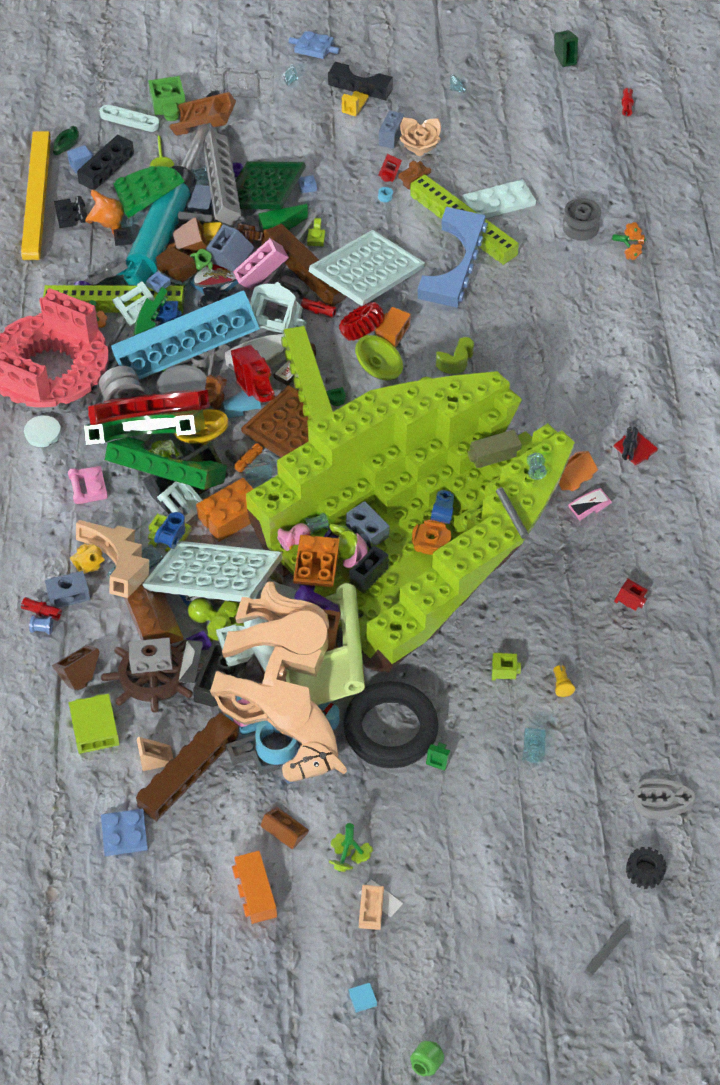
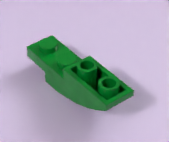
(149, 311)

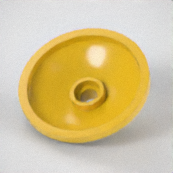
(215, 425)

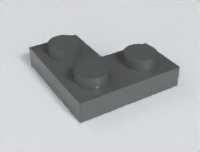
(107, 270)
(246, 750)

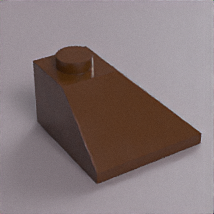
(78, 667)

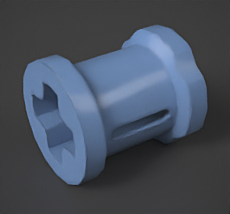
(41, 624)

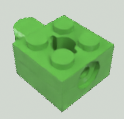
(166, 96)

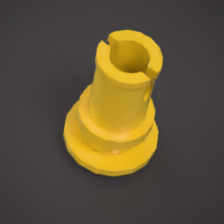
(563, 684)

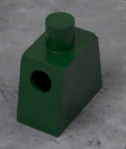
(566, 48)

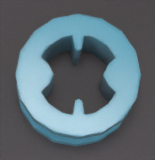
(385, 190)

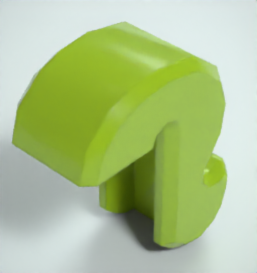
(458, 362)

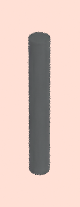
(512, 513)
(608, 948)

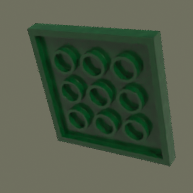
(267, 183)

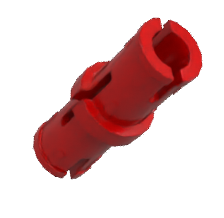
(627, 102)
(323, 308)
(41, 608)

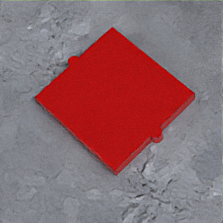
(643, 450)

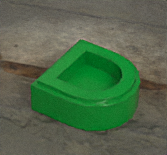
(336, 396)

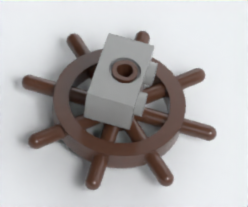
(151, 663)

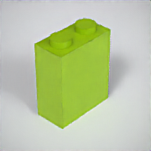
(93, 723)

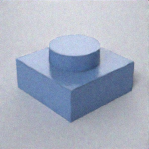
(307, 184)
(157, 281)

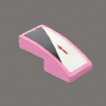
(590, 502)

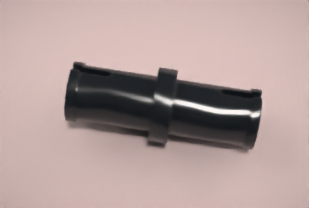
(630, 443)

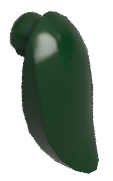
(66, 140)

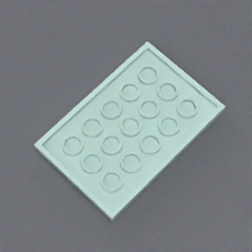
(366, 267)
(213, 571)

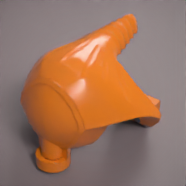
(106, 211)

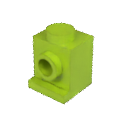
(505, 666)

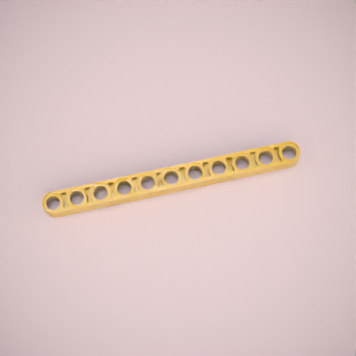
(36, 196)

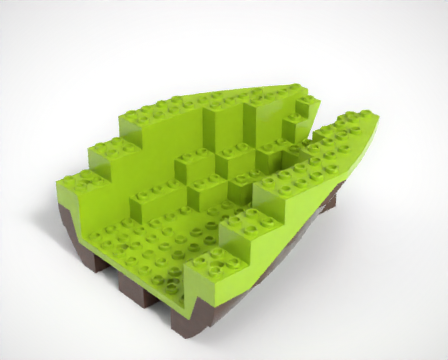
(396, 455)

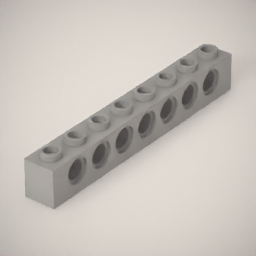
(221, 178)

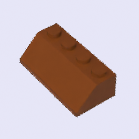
(153, 615)

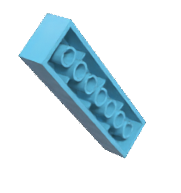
(187, 336)

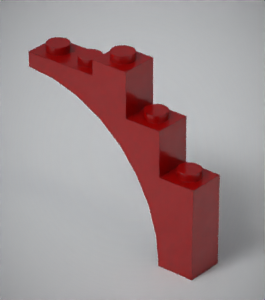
(148, 405)

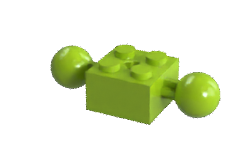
(201, 610)

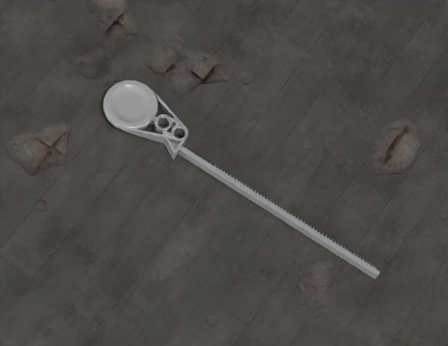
(188, 377)

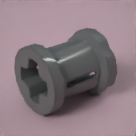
(236, 451)

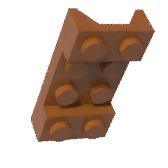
(207, 110)

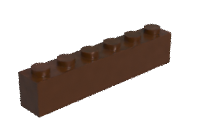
(299, 262)
(187, 766)

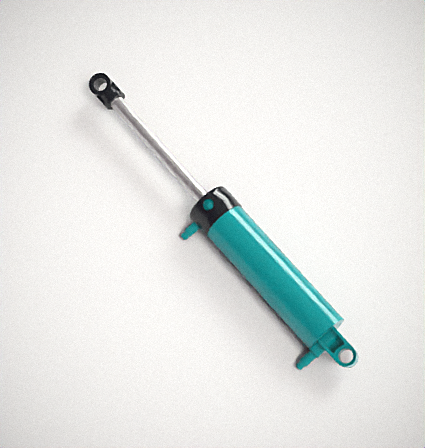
(163, 218)

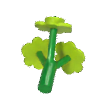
(344, 844)

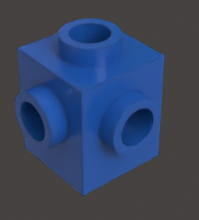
(168, 312)

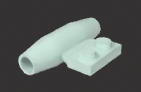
(262, 653)

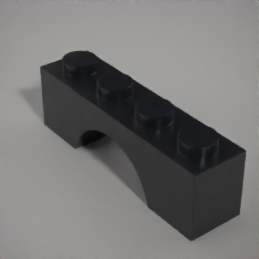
(377, 86)

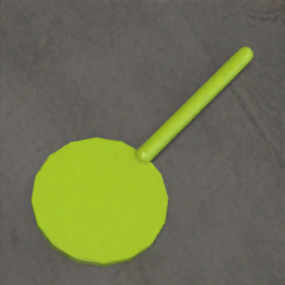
(161, 161)

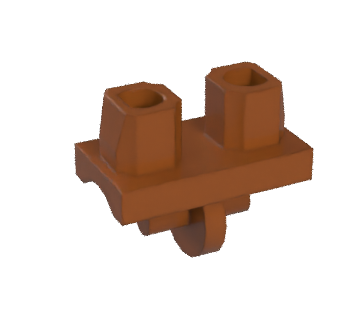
(415, 171)
(215, 390)

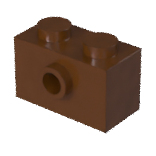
(176, 264)

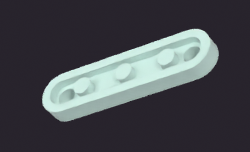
(129, 118)

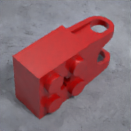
(252, 373)

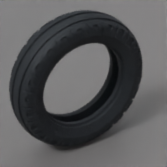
(383, 755)

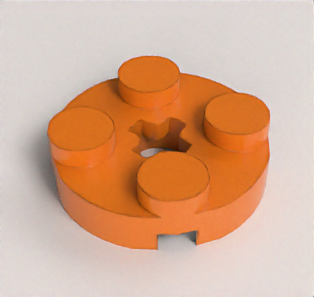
(430, 527)

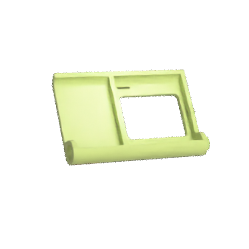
(341, 668)

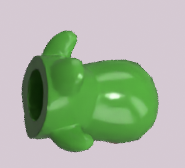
(202, 259)

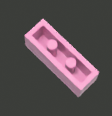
(260, 264)

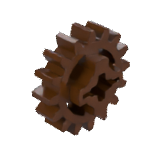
(249, 232)

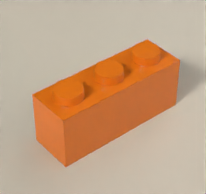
(254, 887)

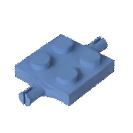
(314, 45)

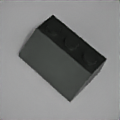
(213, 663)

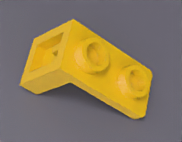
(353, 103)

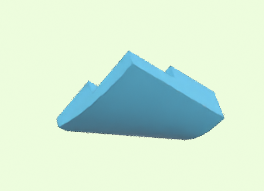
(238, 403)

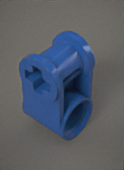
(443, 507)
(171, 530)

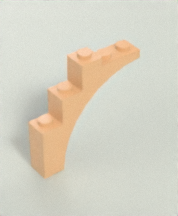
(121, 548)

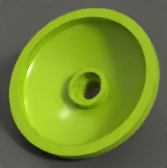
(379, 357)

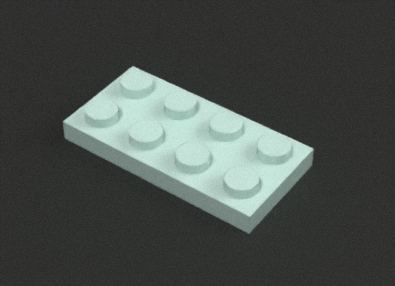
(500, 199)

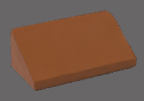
(284, 827)

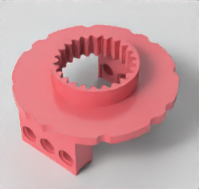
(63, 326)

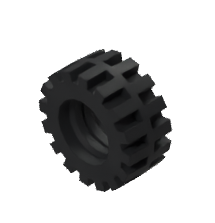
(648, 856)

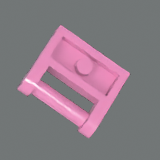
(94, 484)

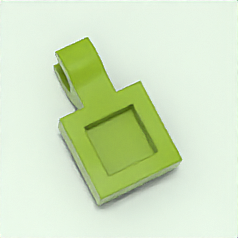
(316, 236)

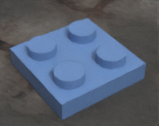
(124, 832)

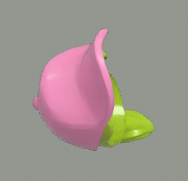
(351, 545)

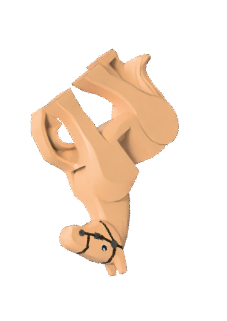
(300, 642)

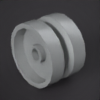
(120, 383)

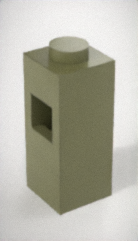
(494, 449)

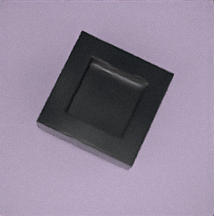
(122, 236)

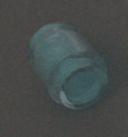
(258, 471)

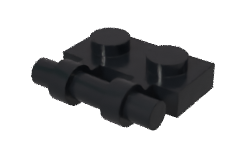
(65, 214)

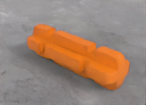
(248, 457)

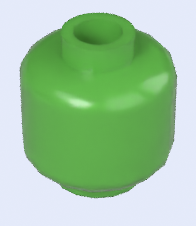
(427, 1058)

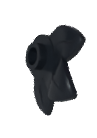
(211, 295)

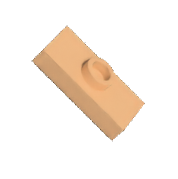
(371, 907)

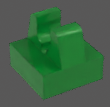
(438, 756)

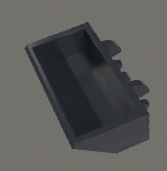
(157, 485)

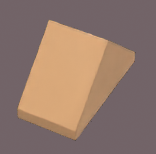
(153, 753)

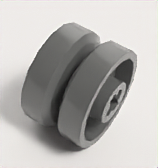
(581, 219)

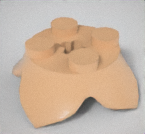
(420, 137)

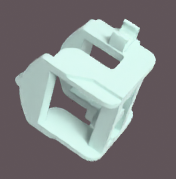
(277, 295)

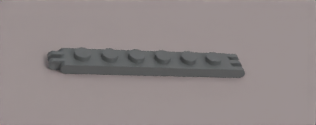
(123, 332)

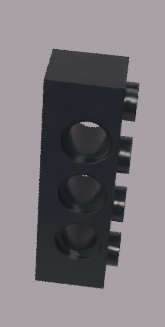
(105, 162)

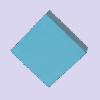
(362, 997)

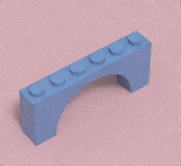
(449, 287)

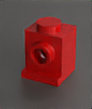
(388, 171)
(632, 595)

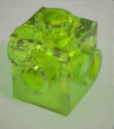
(164, 448)

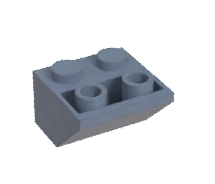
(229, 248)

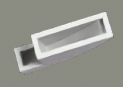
(268, 347)

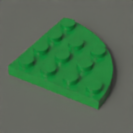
(145, 187)

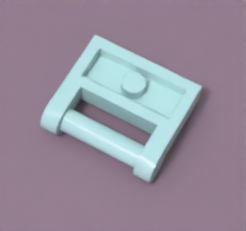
(131, 312)
(184, 496)

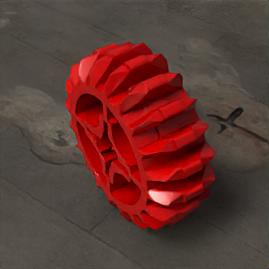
(361, 321)

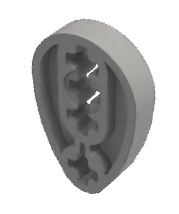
(660, 809)

